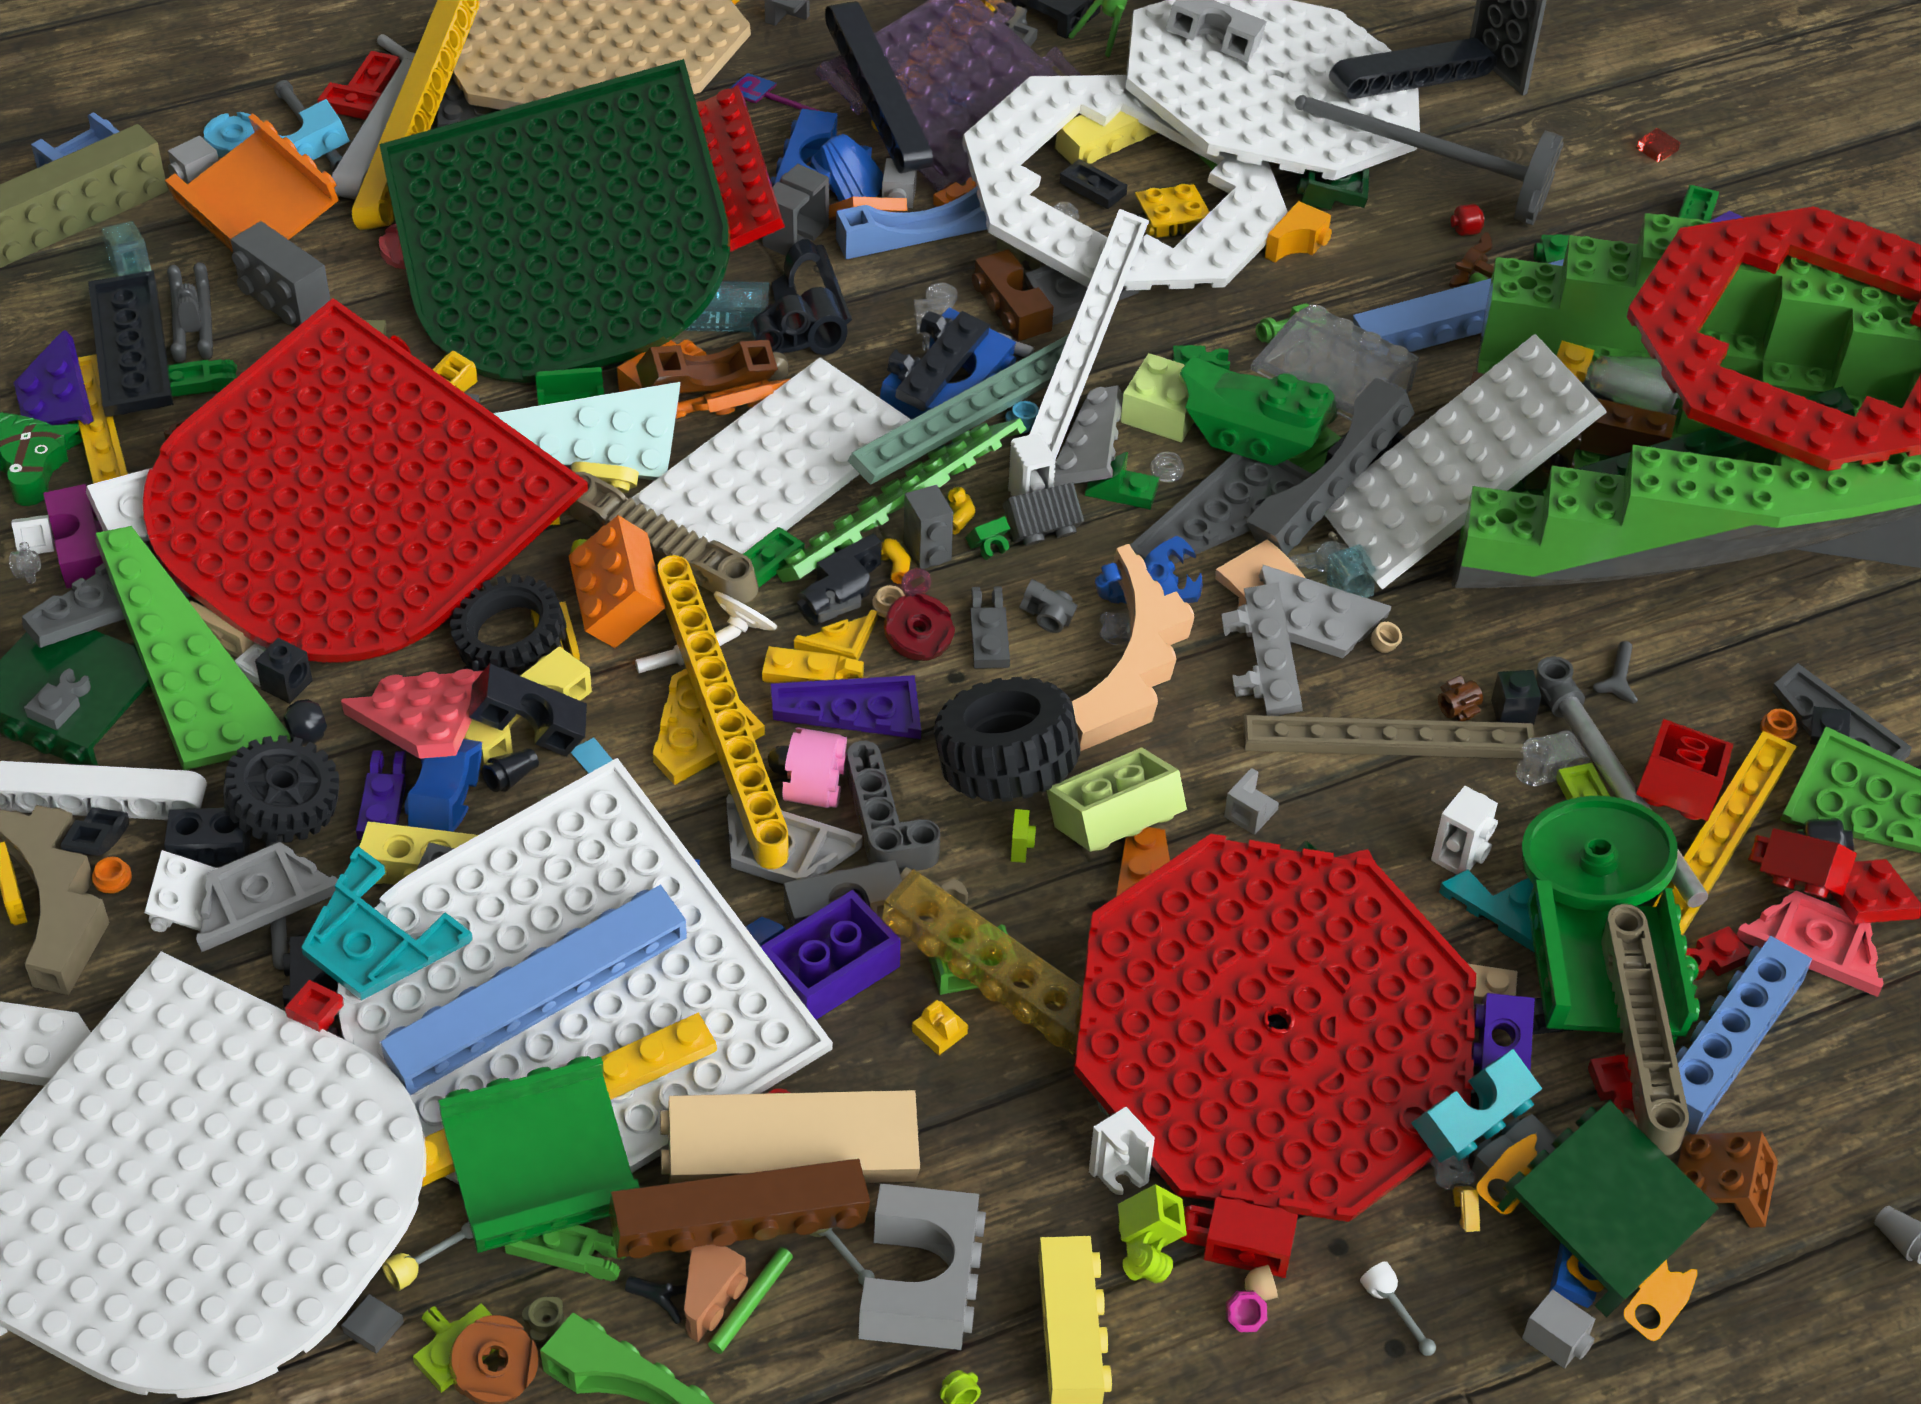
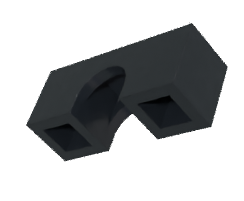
(556, 717)

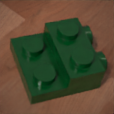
(1322, 192)

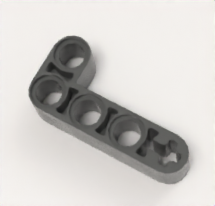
(885, 839)

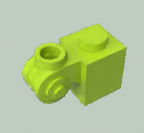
(1148, 1225)

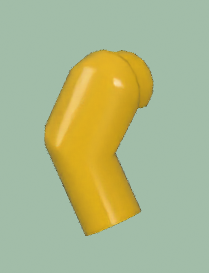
(962, 508)

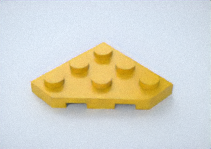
(683, 738)

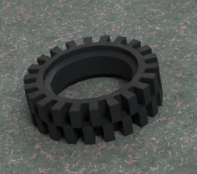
(499, 598)

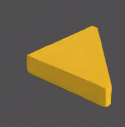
(840, 638)

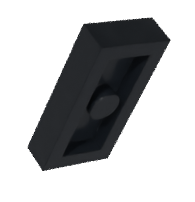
(1093, 183)

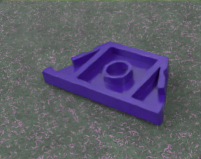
(54, 385)

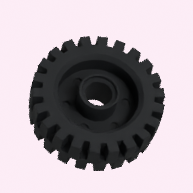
(281, 788)

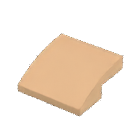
(1245, 569)

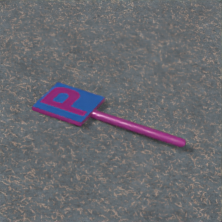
(756, 88)

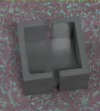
(803, 207)

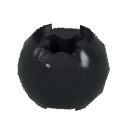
(305, 721)

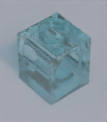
(1351, 571)

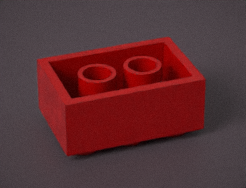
(1685, 770)

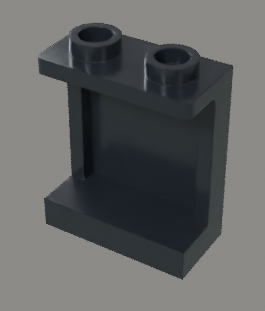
(1065, 11)

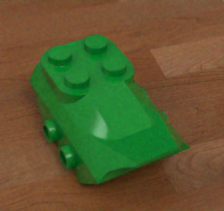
(1256, 414)

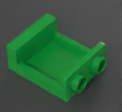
(568, 384)

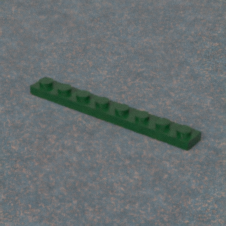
(1717, 442)

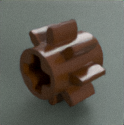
(1460, 699)

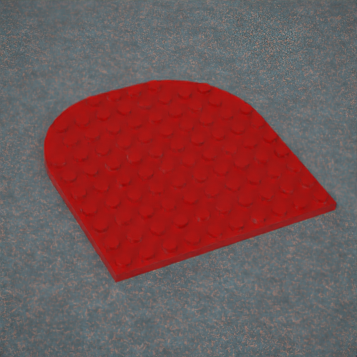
(345, 495)

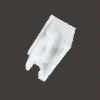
(1121, 1148)

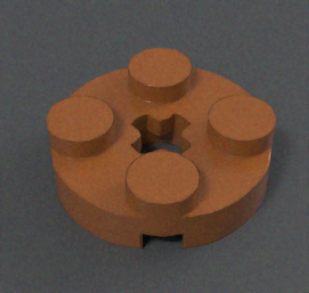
(472, 1375)

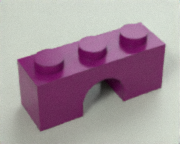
(74, 532)

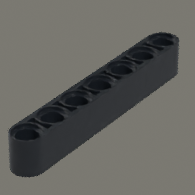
(1412, 68)
(878, 87)

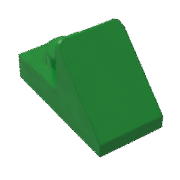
(1125, 486)

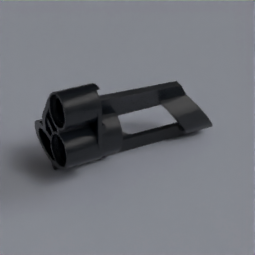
(810, 320)

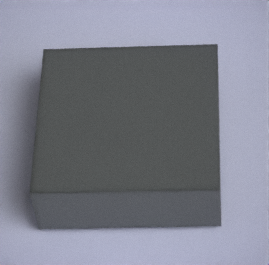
(372, 1324)

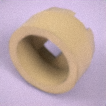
(1386, 637)
(1262, 1282)

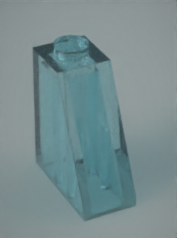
(126, 249)

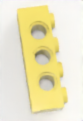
(403, 846)

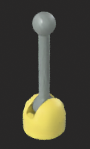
(403, 1269)

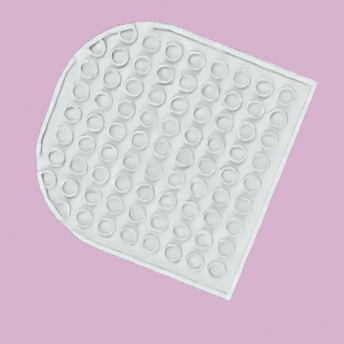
(557, 873)
(201, 1189)

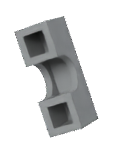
(1237, 29)

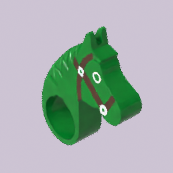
(32, 453)

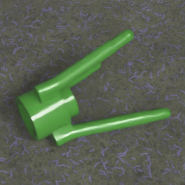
(1112, 8)

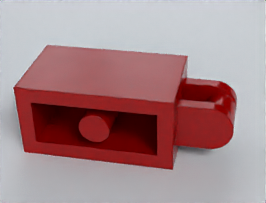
(1803, 861)
(1242, 1234)

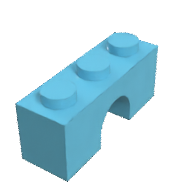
(320, 131)

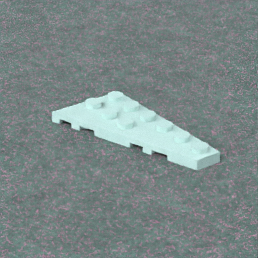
(609, 429)

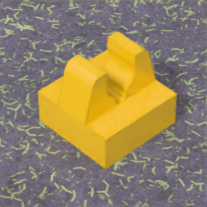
(939, 1027)

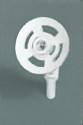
(740, 619)

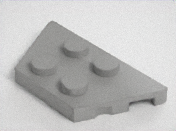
(1324, 615)
(811, 844)
(258, 892)

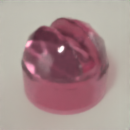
(914, 574)

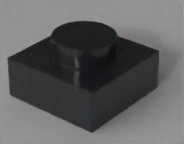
(1829, 717)

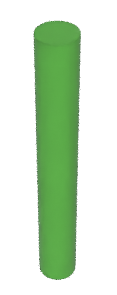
(750, 1300)

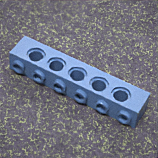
(1738, 1025)

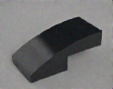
(97, 832)

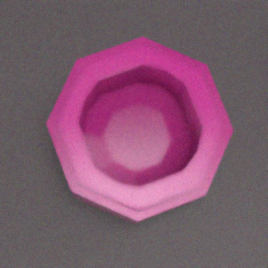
(1246, 1311)

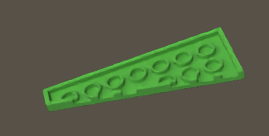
(194, 679)

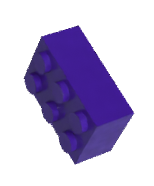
(835, 953)

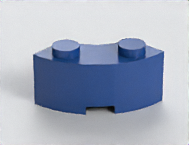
(442, 788)

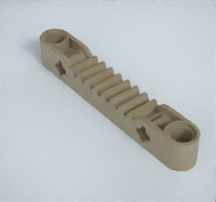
(712, 563)
(1646, 1029)

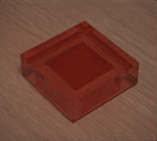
(1658, 145)

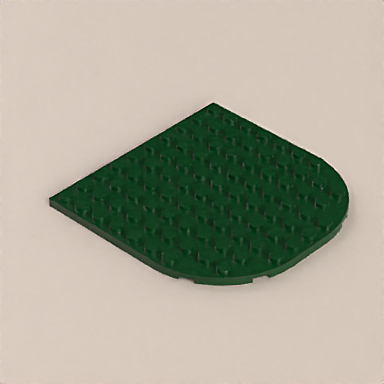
(562, 226)

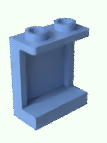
(98, 130)

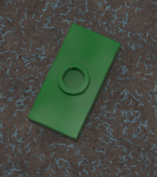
(1698, 203)

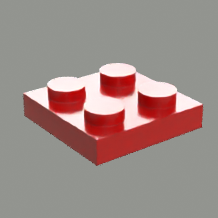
(1877, 894)

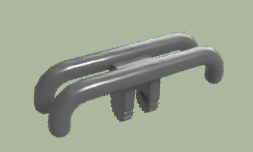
(190, 312)

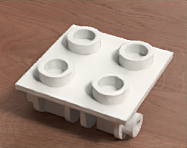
(177, 892)

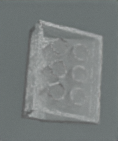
(1336, 354)

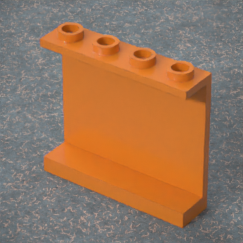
(257, 183)

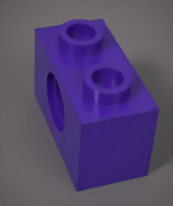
(1507, 1013)

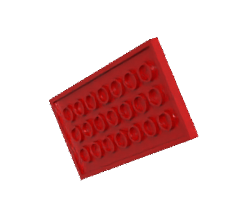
(739, 168)

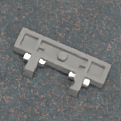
(1276, 673)

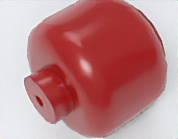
(1467, 220)

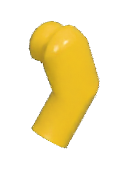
(901, 559)

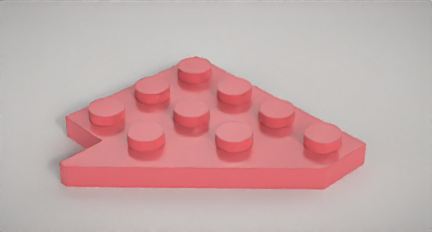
(418, 712)

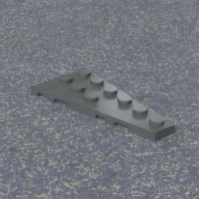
(1220, 505)

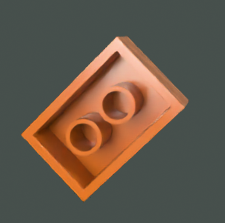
(616, 581)

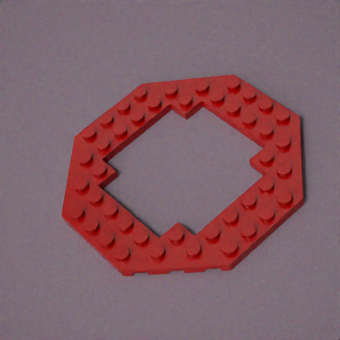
(1691, 282)

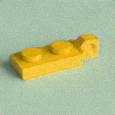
(793, 665)

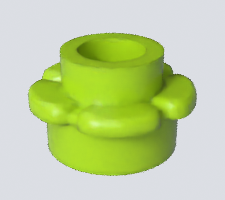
(960, 1388)

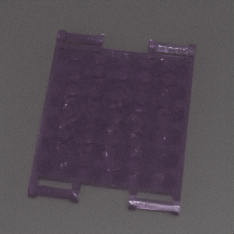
(954, 69)

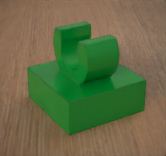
(989, 534)

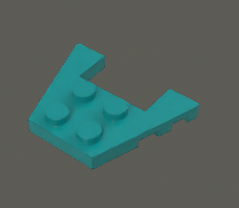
(1505, 908)
(365, 947)

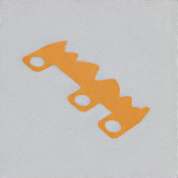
(1662, 1289)

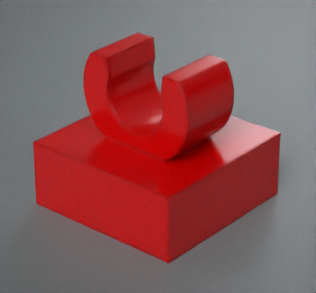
(315, 1006)

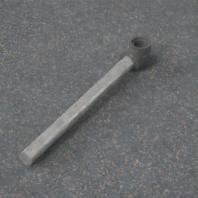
(1566, 701)

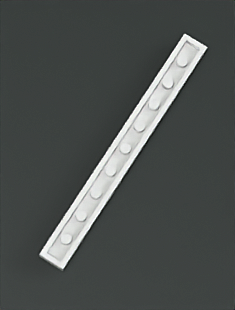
(1088, 329)

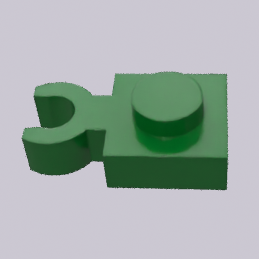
(1218, 357)

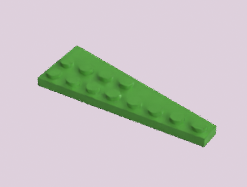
(874, 510)
(1863, 789)

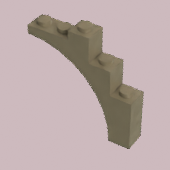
(69, 917)

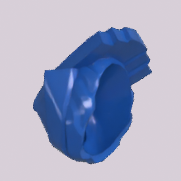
(848, 168)

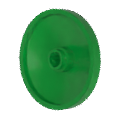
(1600, 852)

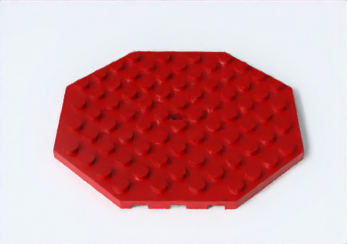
(1259, 1112)

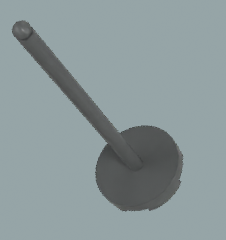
(1535, 178)

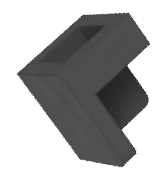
(777, 9)

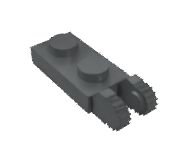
(989, 631)

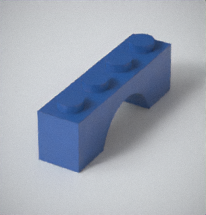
(807, 137)

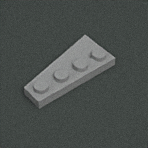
(1090, 442)

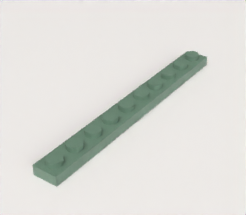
(957, 414)

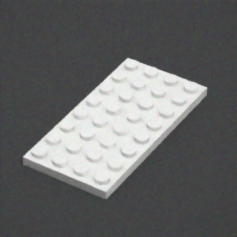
(1480, 439)
(773, 459)

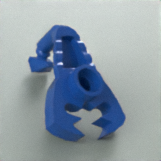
(1160, 570)

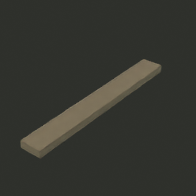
(1385, 736)

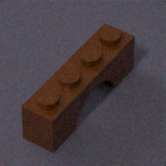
(723, 370)

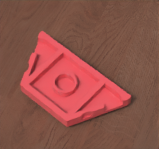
(1824, 934)

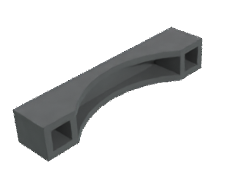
(1290, 514)

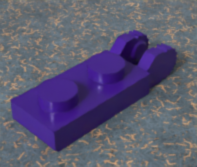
(382, 792)

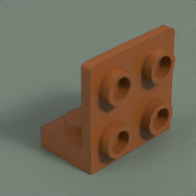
(1732, 1170)

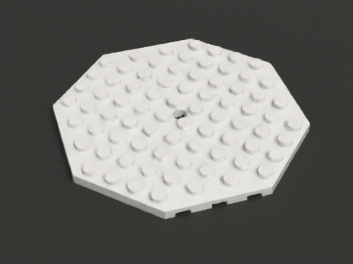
(1251, 104)

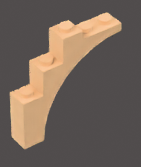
(1127, 696)

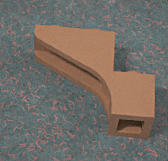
(713, 1280)

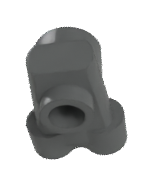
(1053, 608)

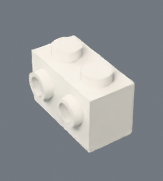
(1465, 831)

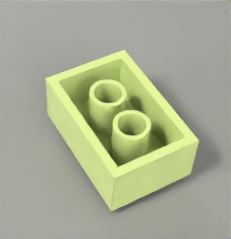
(1116, 799)

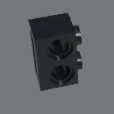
(206, 836)

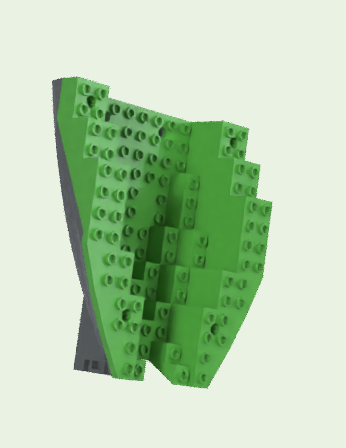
(1683, 508)

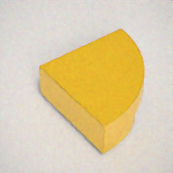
(1468, 1200)

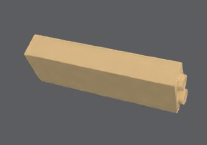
(786, 1130)

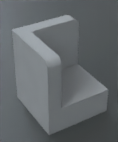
(1249, 806)

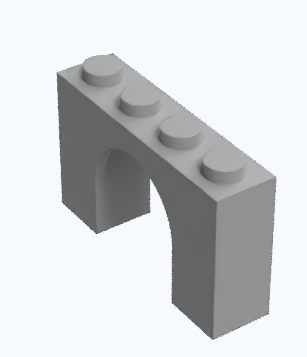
(935, 1309)

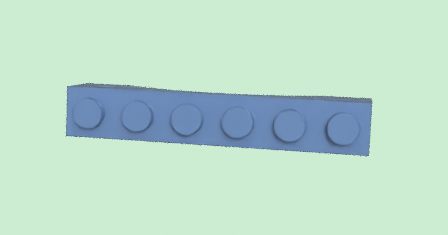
(870, 230)

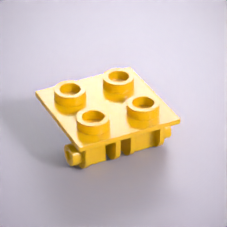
(1171, 209)

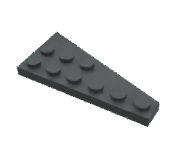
(82, 609)

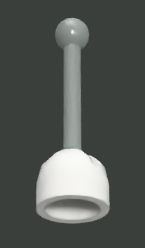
(1381, 1284)

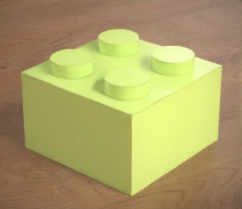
(1158, 399)

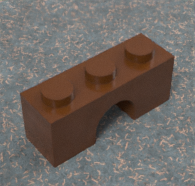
(1001, 283)

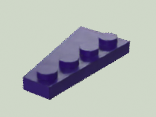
(857, 704)

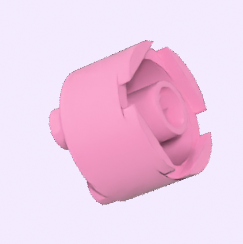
(814, 768)

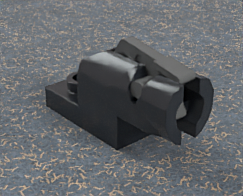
(841, 581)

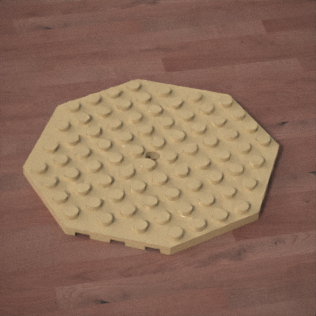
(556, 46)

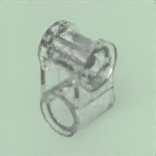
(1548, 756)

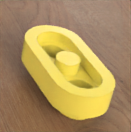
(617, 476)

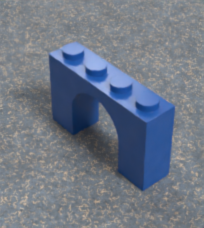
(988, 359)

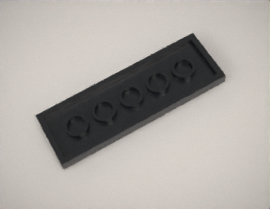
(130, 344)

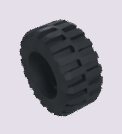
(1007, 739)

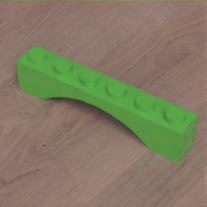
(593, 1362)

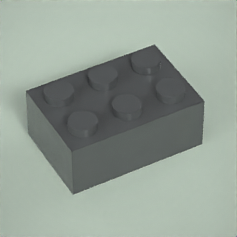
(279, 274)

